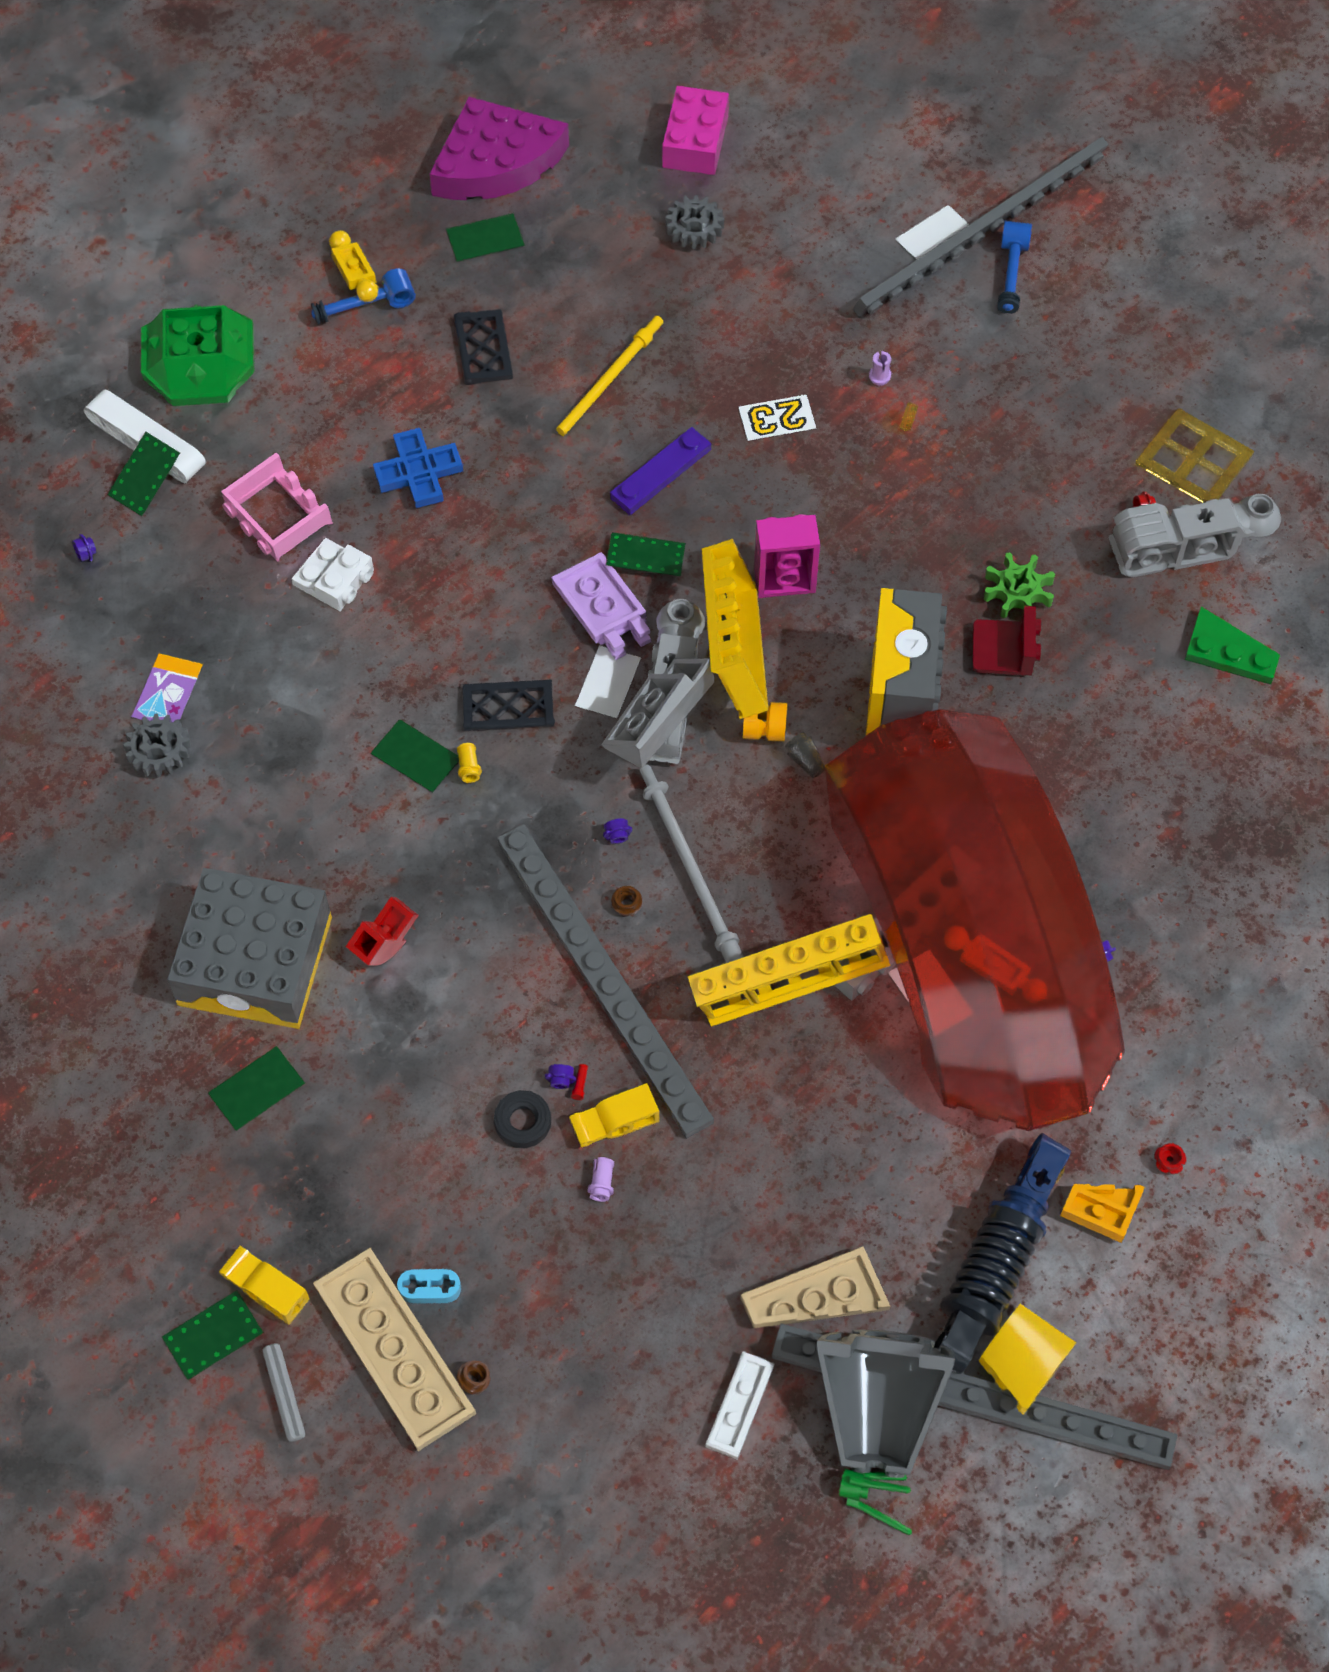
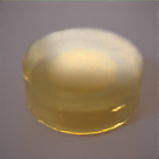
(909, 416)

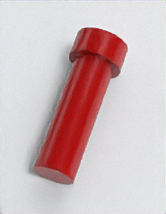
(578, 1091)

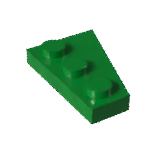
(1229, 649)

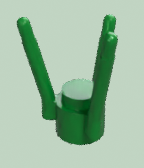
(857, 1486)

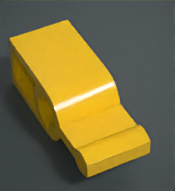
(616, 1116)
(265, 1285)

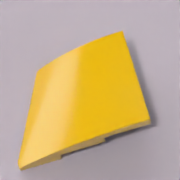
(1025, 1355)

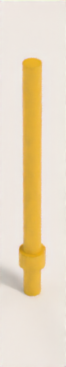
(640, 340)

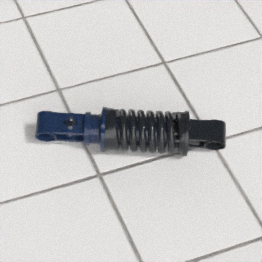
(1000, 1253)

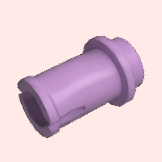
(880, 373)
(601, 1188)

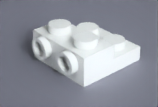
(334, 573)

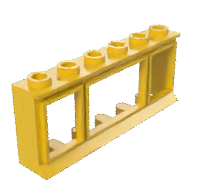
(743, 671)
(788, 961)

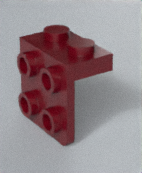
(1007, 645)

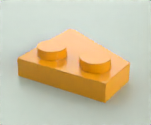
(1102, 1208)

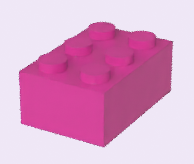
(695, 130)
(786, 556)

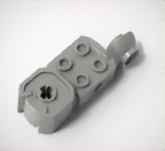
(1194, 535)
(675, 641)

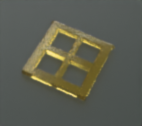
(1194, 457)

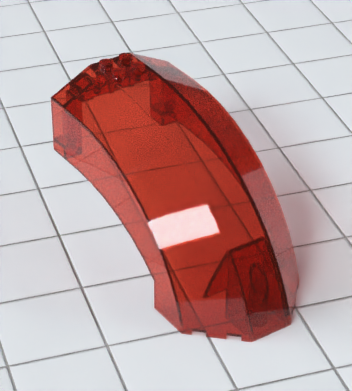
(980, 916)

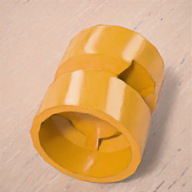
(773, 728)

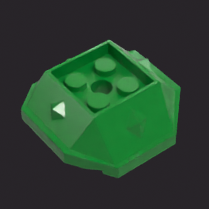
(197, 354)

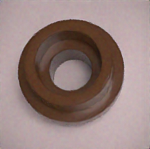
(624, 893)
(479, 1371)

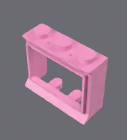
(256, 480)

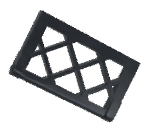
(478, 319)
(493, 689)

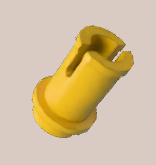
(469, 768)

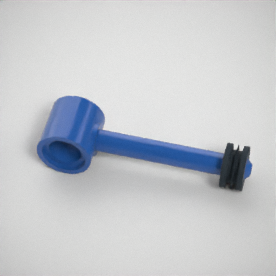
(1015, 239)
(395, 288)

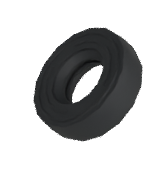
(522, 1100)

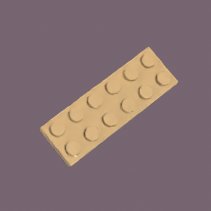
(394, 1349)

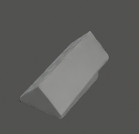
(659, 709)

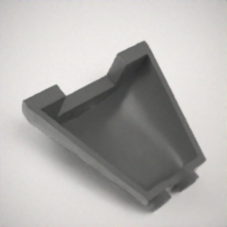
(882, 1395)

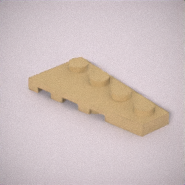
(823, 1291)

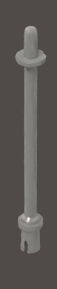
(726, 941)

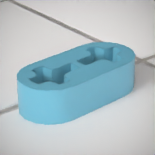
(429, 1278)

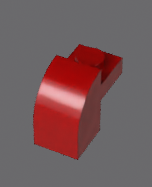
(384, 937)

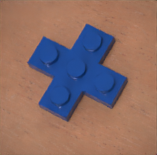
(418, 467)

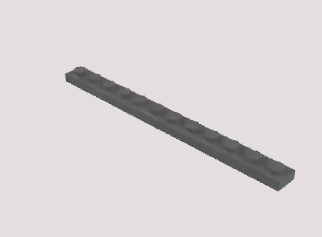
(975, 231)
(606, 982)
(1043, 1417)

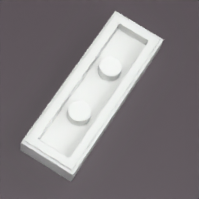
(739, 1405)

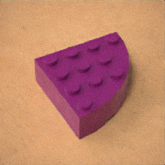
(496, 151)

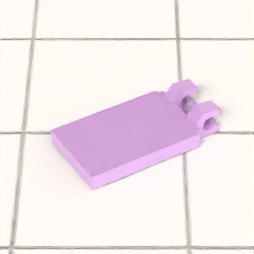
(603, 603)

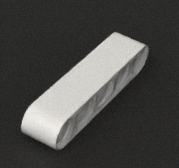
(129, 426)

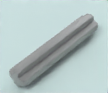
(283, 1392)

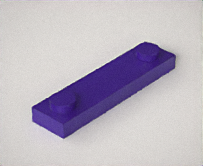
(660, 471)

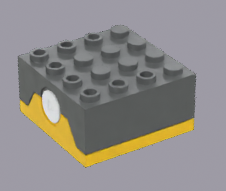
(906, 656)
(250, 948)

